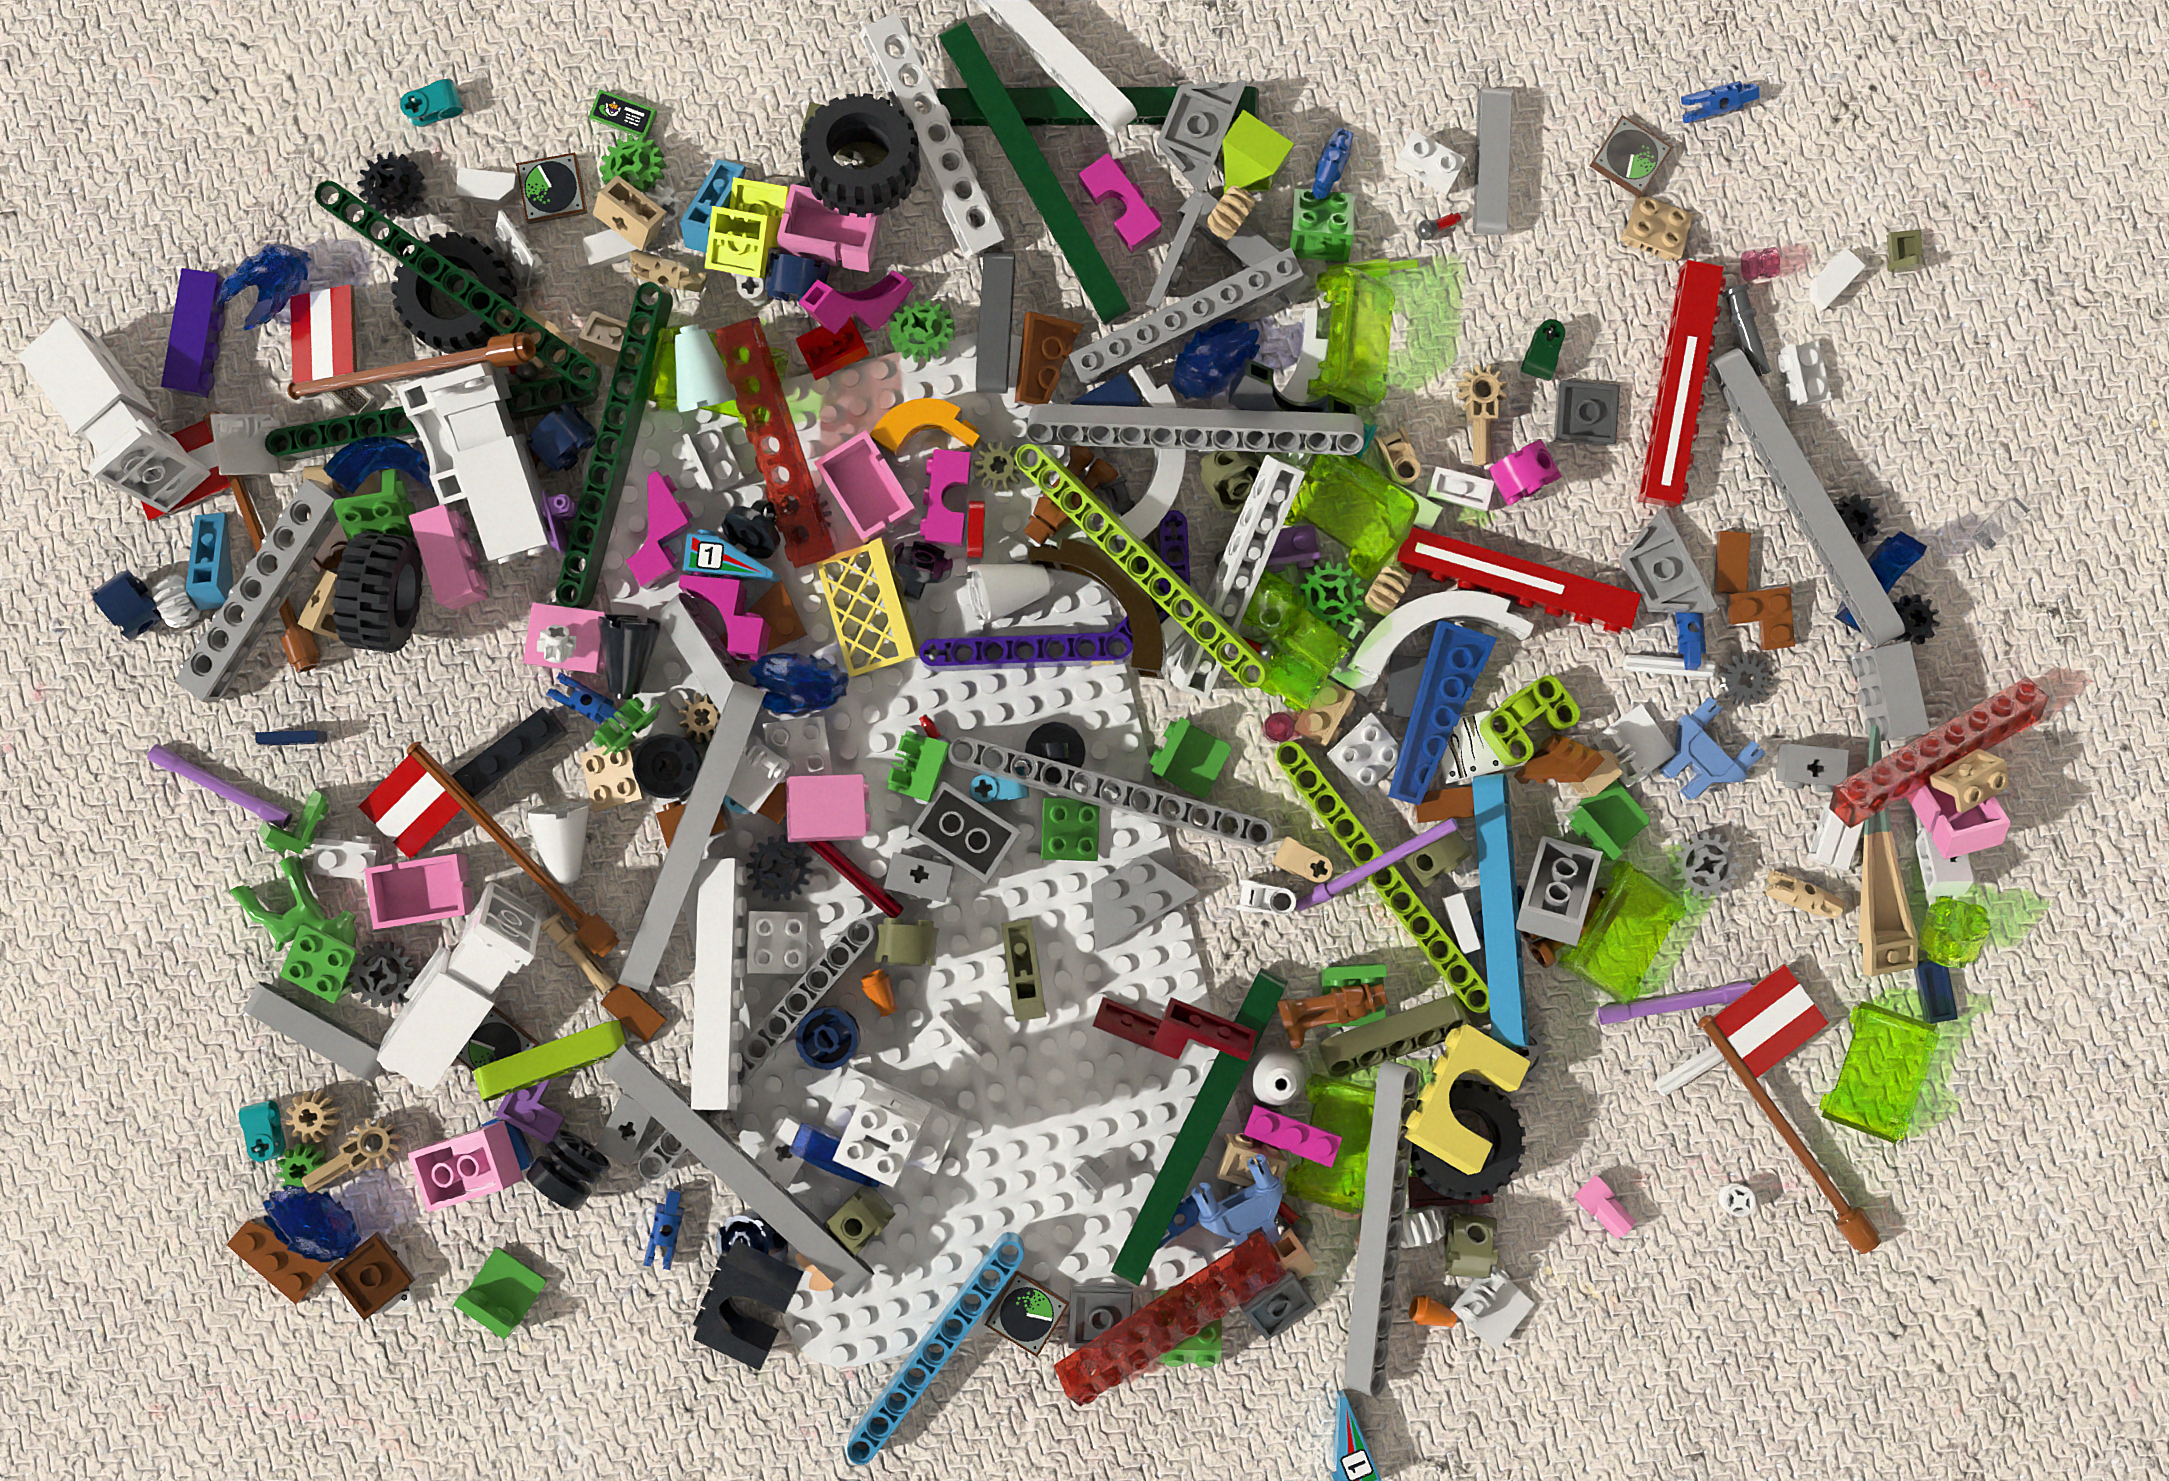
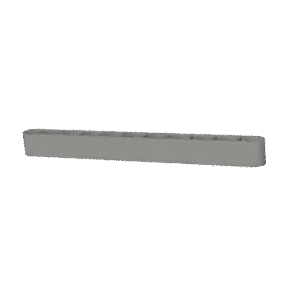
(1210, 427)
(1806, 498)
(1126, 791)
(691, 836)
(764, 1032)
(737, 1169)
(1381, 1229)

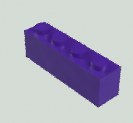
(194, 334)

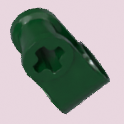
(1543, 354)

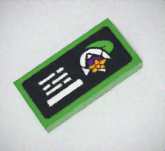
(622, 114)

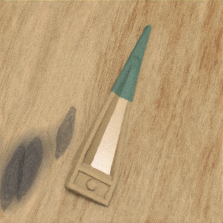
(1885, 916)

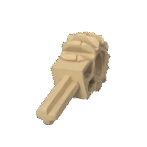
(1482, 410)
(355, 1155)

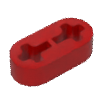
(976, 529)

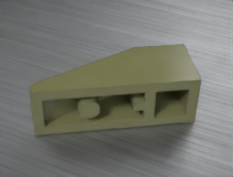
(1023, 970)

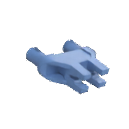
(1704, 755)
(1245, 1210)

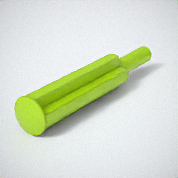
(1378, 267)

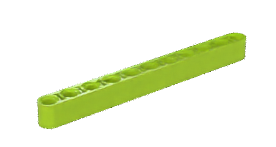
(1128, 559)
(1396, 883)

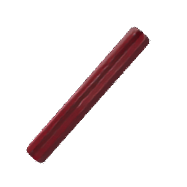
(857, 877)

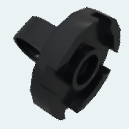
(753, 529)
(921, 565)
(1057, 743)

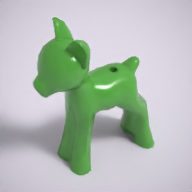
(285, 926)

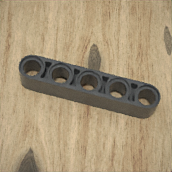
(995, 322)

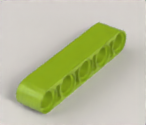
(549, 1060)

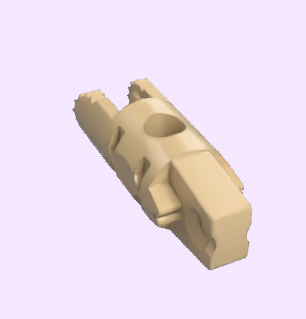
(667, 272)
(1803, 895)

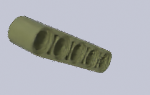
(1392, 1036)

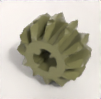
(988, 464)

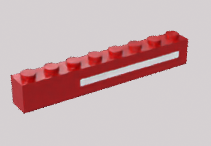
(1681, 384)
(1518, 580)

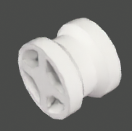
(1742, 1204)

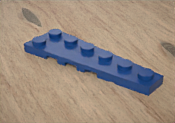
(1445, 685)

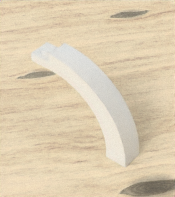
(1311, 352)
(1167, 464)
(1426, 611)

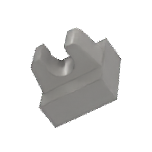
(1090, 1175)

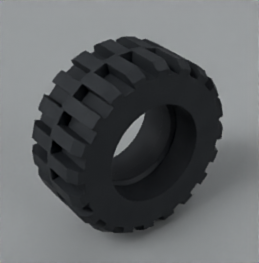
(857, 121)
(414, 294)
(378, 592)
(1502, 1158)

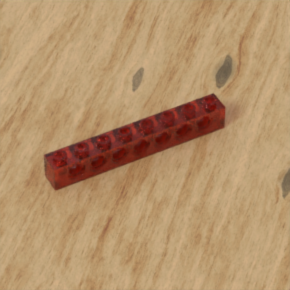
(780, 426)
(1913, 764)
(1154, 1318)

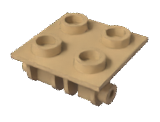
(1657, 227)
(610, 778)

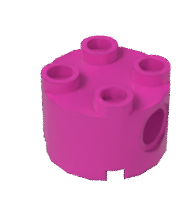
(1524, 472)

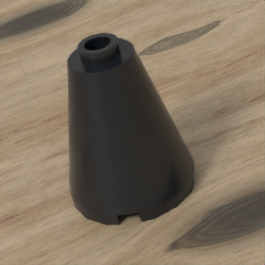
(627, 651)

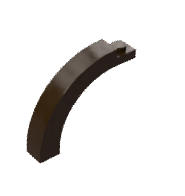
(1076, 557)

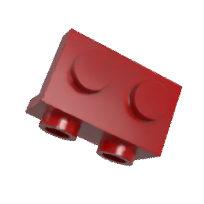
(830, 351)

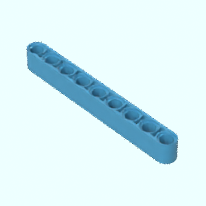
(1500, 910)
(929, 1361)

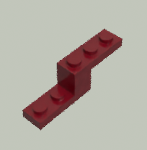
(1176, 1026)

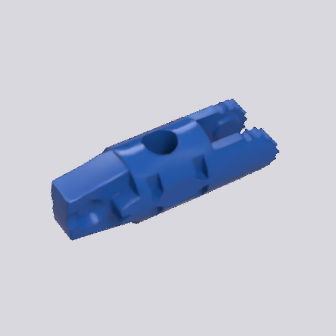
(1719, 100)
(1332, 162)
(1691, 638)
(597, 711)
(1190, 1210)
(665, 1214)

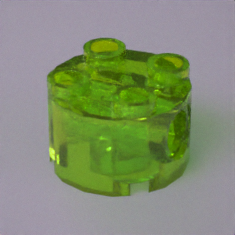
(1273, 605)
(1315, 643)
(1292, 681)
(1954, 932)

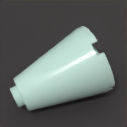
(699, 371)

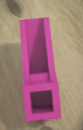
(666, 521)

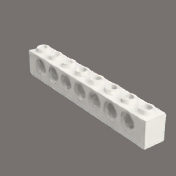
(894, 31)
(1240, 568)

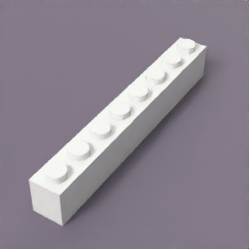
(718, 985)

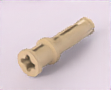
(570, 944)

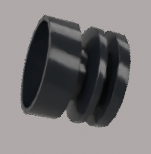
(650, 761)
(566, 1174)

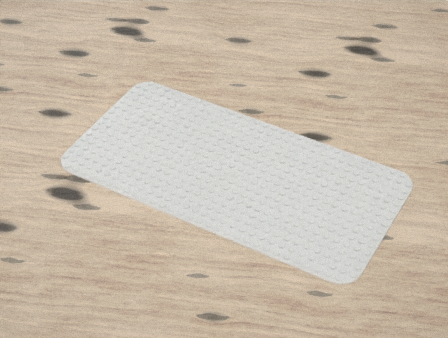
(1045, 1085)

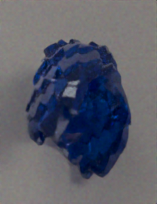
(277, 274)
(1214, 359)
(798, 682)
(311, 1224)

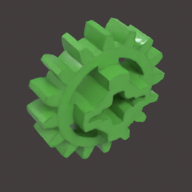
(635, 162)
(922, 331)
(1342, 603)

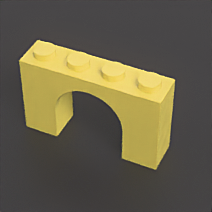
(1433, 1122)

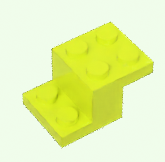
(746, 229)

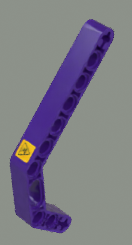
(1070, 642)

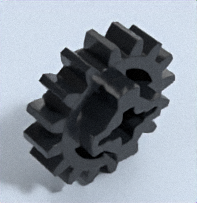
(402, 176)
(783, 882)

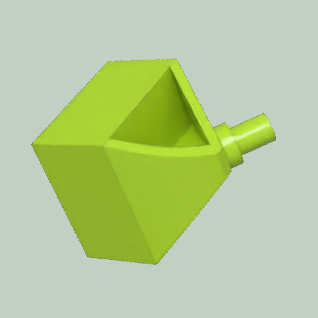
(1253, 155)

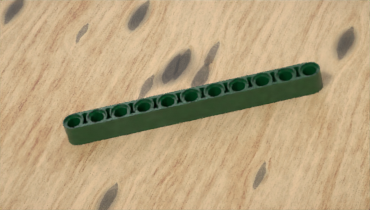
(1057, 108)
(1034, 172)
(447, 275)
(388, 420)
(602, 457)
(1195, 1135)

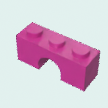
(1107, 180)
(947, 471)
(1292, 1135)

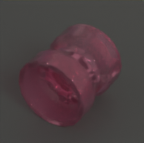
(1760, 263)
(1282, 726)

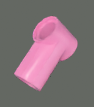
(1599, 1201)

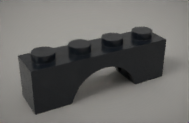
(1255, 391)
(517, 746)

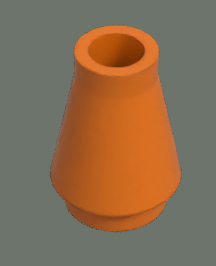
(879, 991)
(1430, 1312)

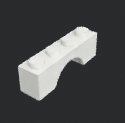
(437, 439)

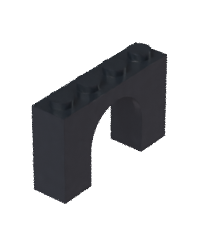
(750, 1275)

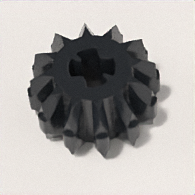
(1865, 516)
(1921, 613)

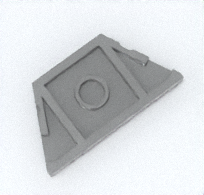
(1198, 126)
(1180, 251)
(1665, 571)
(1134, 898)

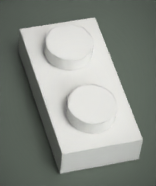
(1460, 489)

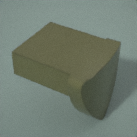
(1905, 251)

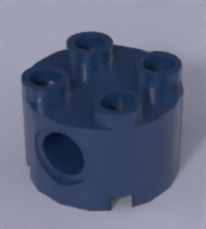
(793, 276)
(562, 438)
(126, 604)
(828, 1037)
(753, 1231)

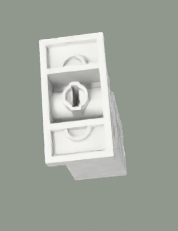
(112, 414)
(492, 460)
(461, 988)
(887, 1128)

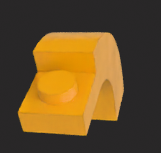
(921, 414)

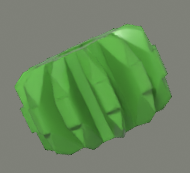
(293, 1161)

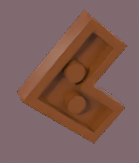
(1769, 607)

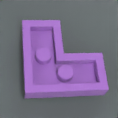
(529, 1114)

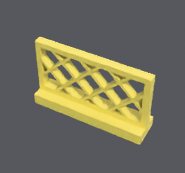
(894, 602)

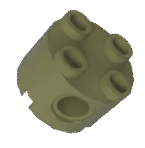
(1229, 477)
(1438, 857)
(906, 943)
(859, 1219)
(1470, 1245)

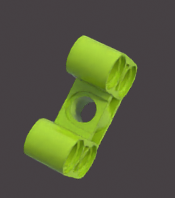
(1523, 708)

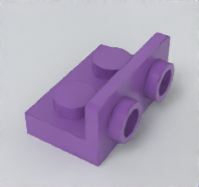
(1294, 547)

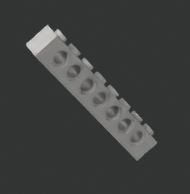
(1187, 316)
(260, 609)

